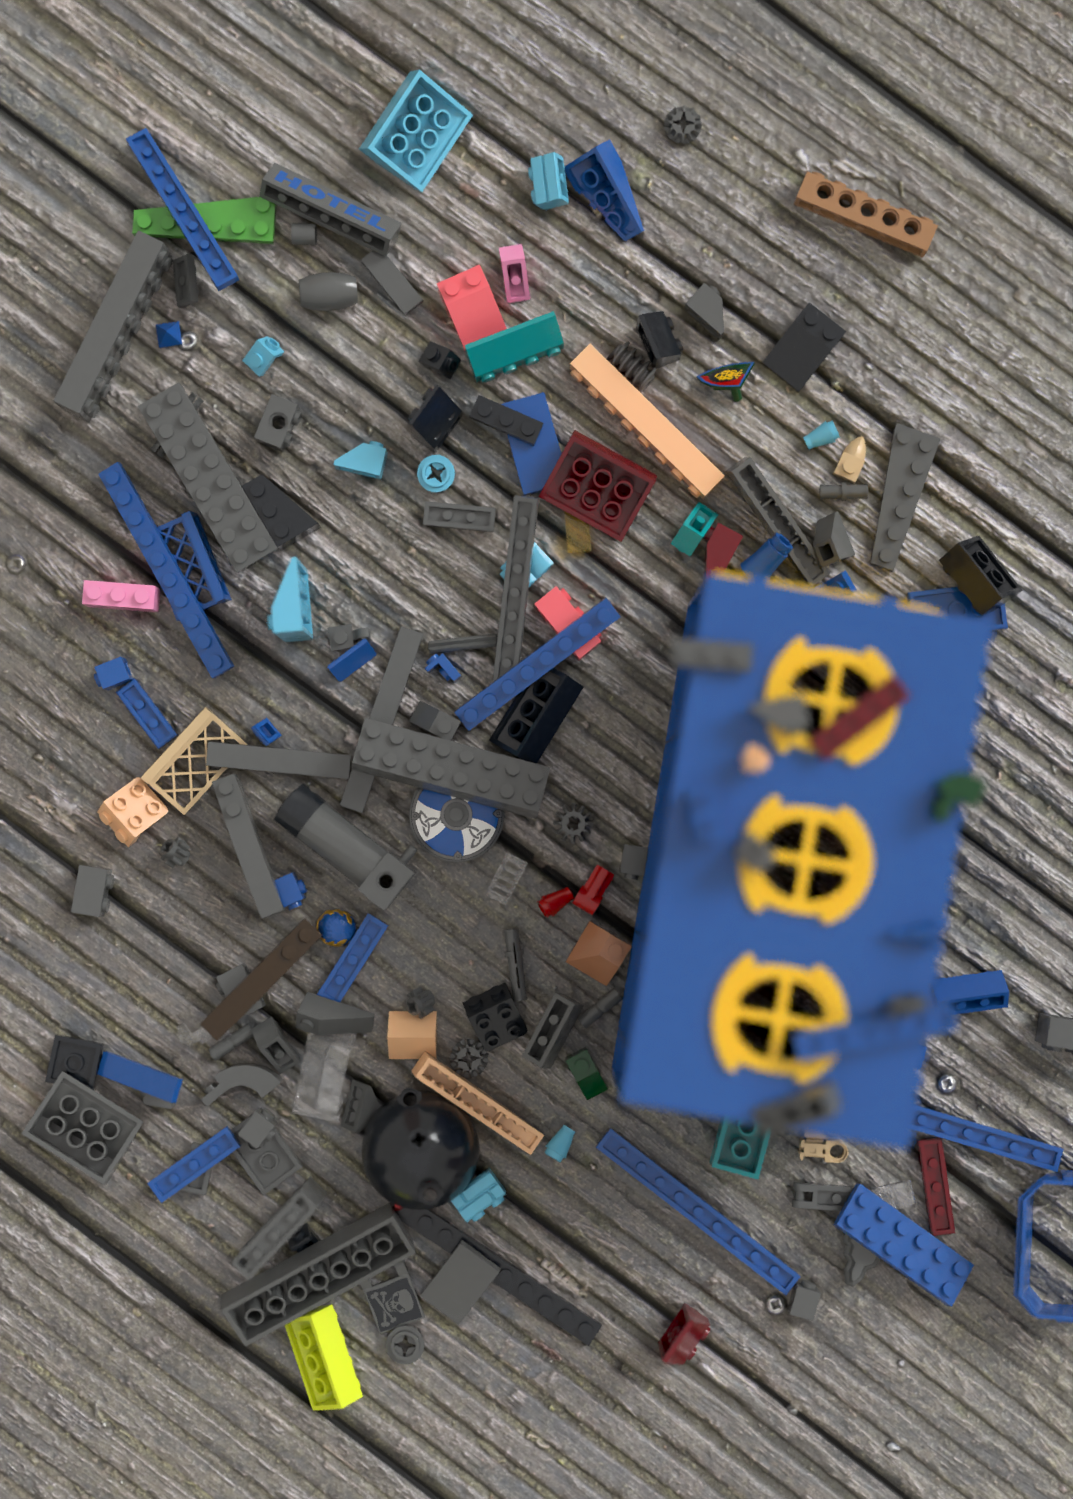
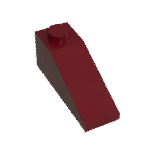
(720, 548)

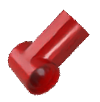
(591, 893)

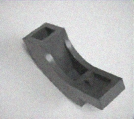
(243, 1074)

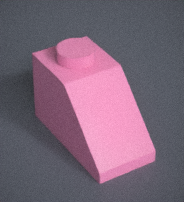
(514, 273)

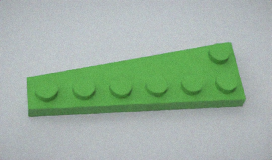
(228, 220)

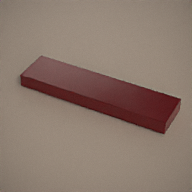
(859, 718)
(936, 1186)

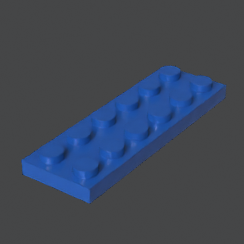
(903, 1245)

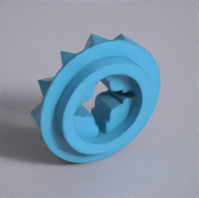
(439, 463)

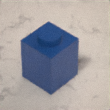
(113, 674)

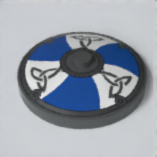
(453, 826)

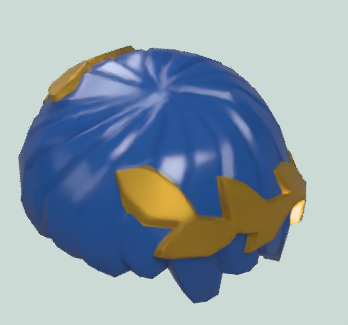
(336, 927)

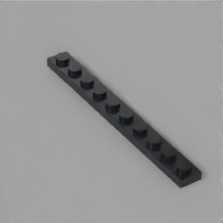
(509, 1278)

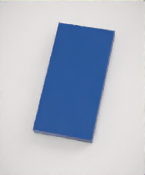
(537, 461)
(956, 603)

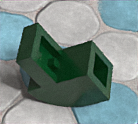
(959, 787)

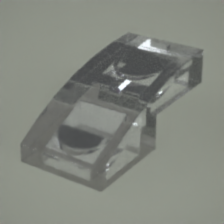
(896, 1194)

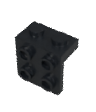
(495, 1017)

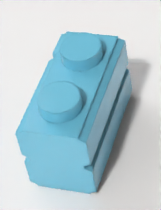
(548, 181)
(479, 1195)

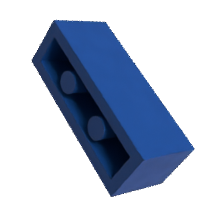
(973, 992)

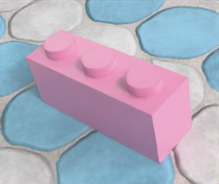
(121, 596)

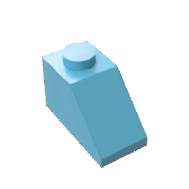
(364, 460)

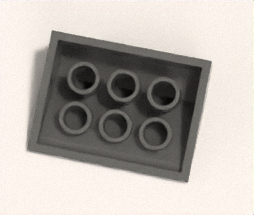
(83, 1128)

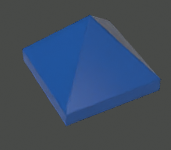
(169, 334)
(265, 732)

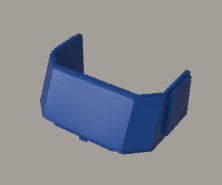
(1022, 1288)

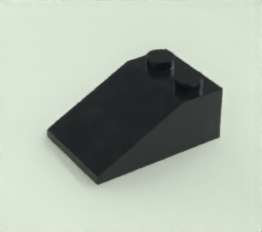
(804, 347)

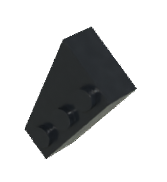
(279, 514)

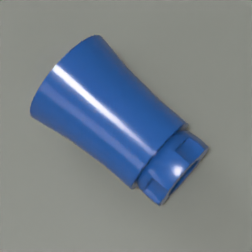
(767, 557)

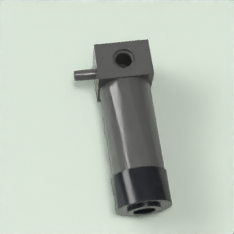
(345, 846)

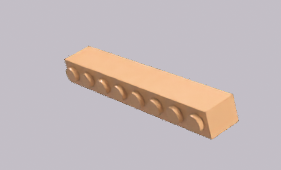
(646, 421)

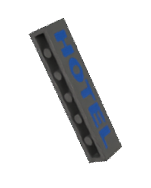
(330, 209)

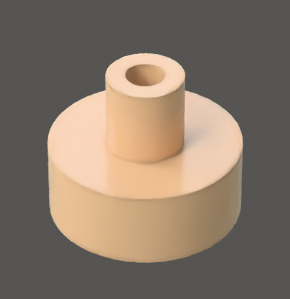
(754, 759)

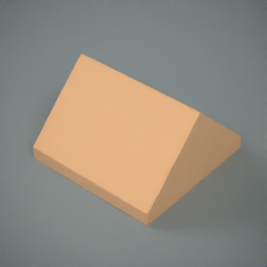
(411, 1036)

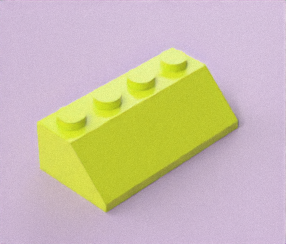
(323, 1359)

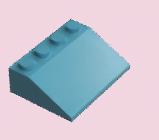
(416, 130)
(292, 608)

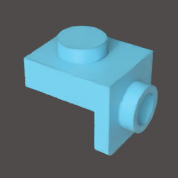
(262, 355)

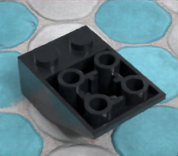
(434, 419)

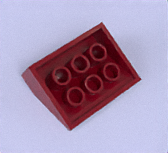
(598, 486)

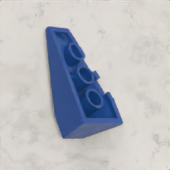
(605, 184)

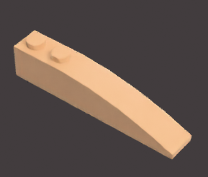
(476, 1102)

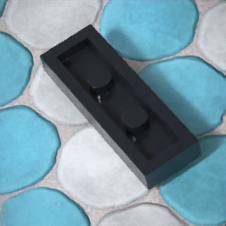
(506, 420)

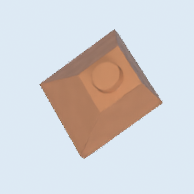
(598, 953)

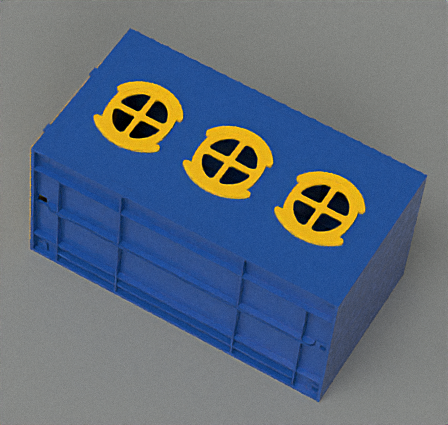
(719, 927)

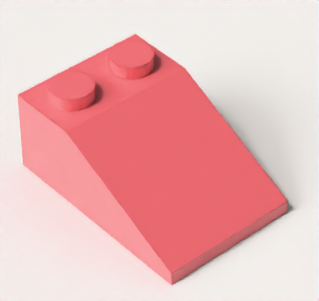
(471, 305)

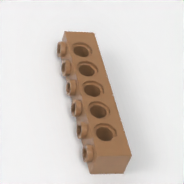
(853, 218)

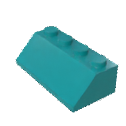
(515, 347)

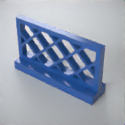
(205, 557)

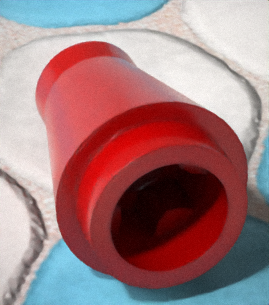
(554, 902)

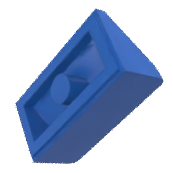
(352, 660)

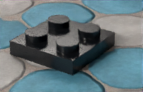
(76, 1058)

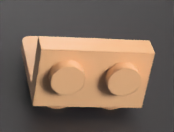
(132, 811)

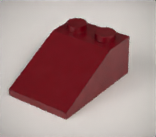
(683, 1335)

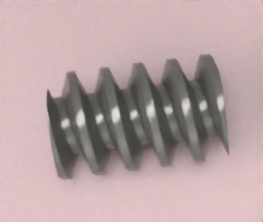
(632, 366)

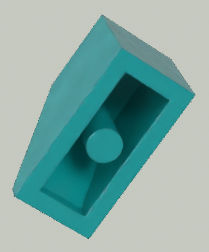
(694, 529)

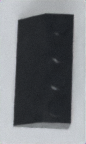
(536, 715)

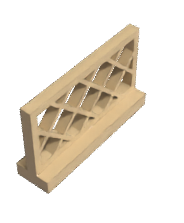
(174, 752)

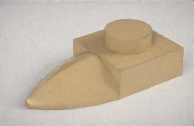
(851, 460)

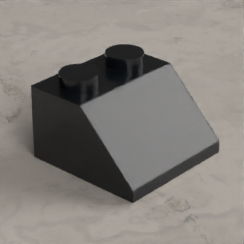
(658, 339)

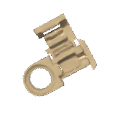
(817, 1147)

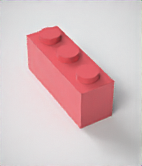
(560, 613)

